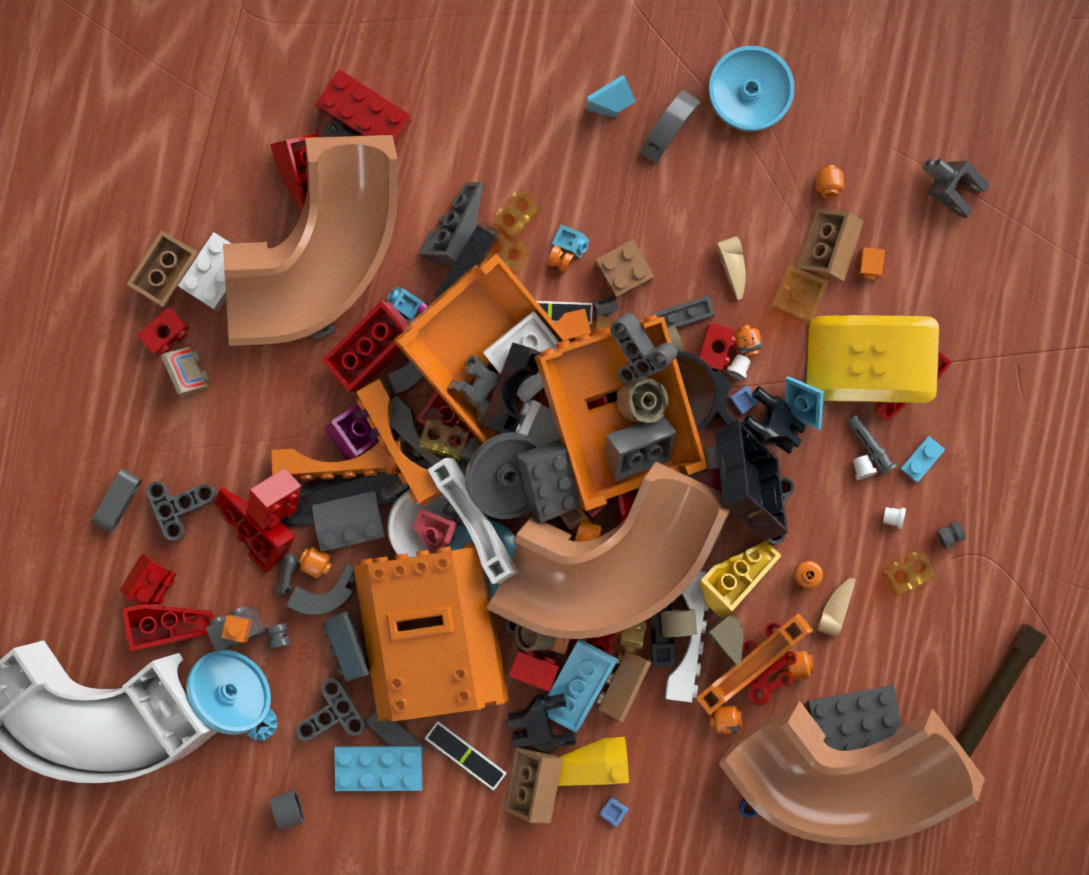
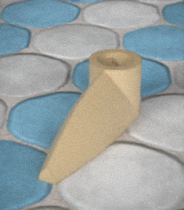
(732, 259)
(835, 609)

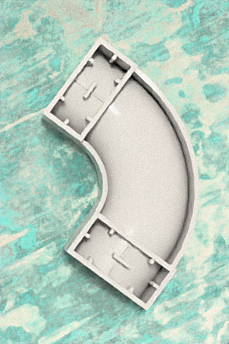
(89, 731)

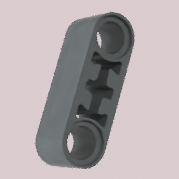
(116, 500)

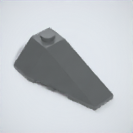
(455, 227)

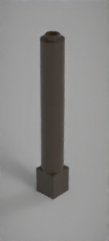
(1022, 649)

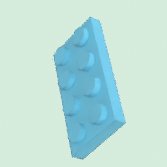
(581, 683)
(378, 768)

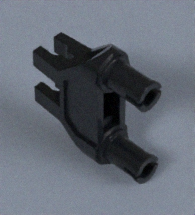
(779, 423)
(538, 726)

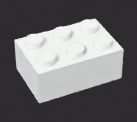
(206, 275)

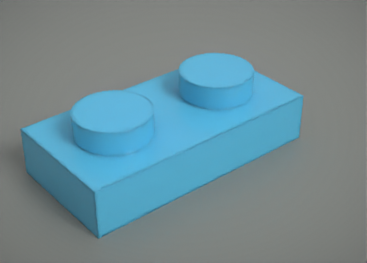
(922, 459)

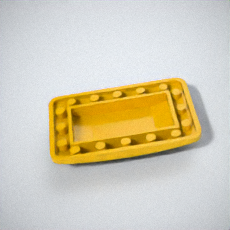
(874, 358)

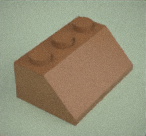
(830, 244)
(162, 268)
(623, 685)
(533, 785)

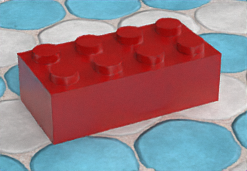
(361, 108)
(367, 347)

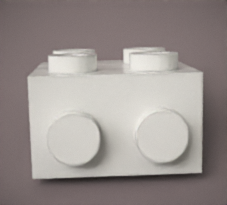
(537, 423)

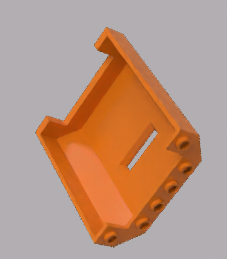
(465, 323)
(589, 370)
(436, 666)

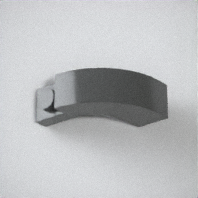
(669, 125)
(406, 377)
(311, 603)

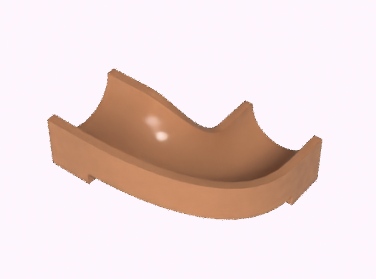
(328, 255)
(618, 577)
(852, 794)

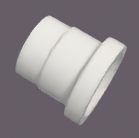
(738, 367)
(863, 467)
(894, 517)

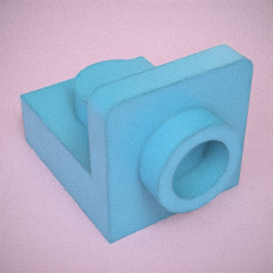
(571, 241)
(404, 302)

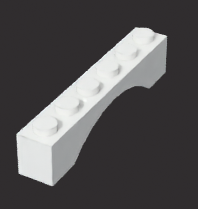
(490, 548)
(681, 680)

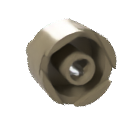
(642, 401)

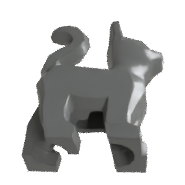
(479, 387)

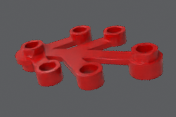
(762, 685)

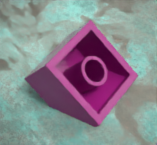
(352, 433)

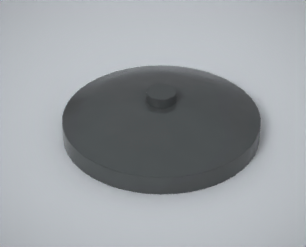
(495, 476)

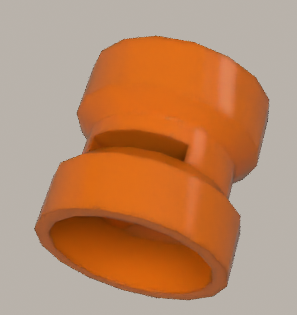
(560, 259)

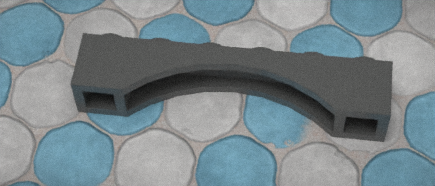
(404, 423)

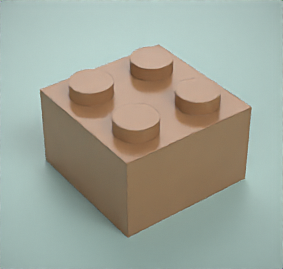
(624, 269)

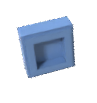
(743, 400)
(613, 811)

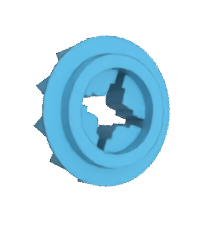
(265, 731)

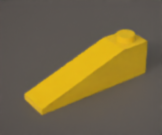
(733, 579)
(596, 764)

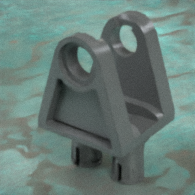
(946, 177)

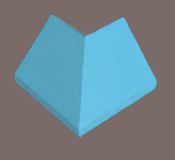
(611, 98)
(804, 402)

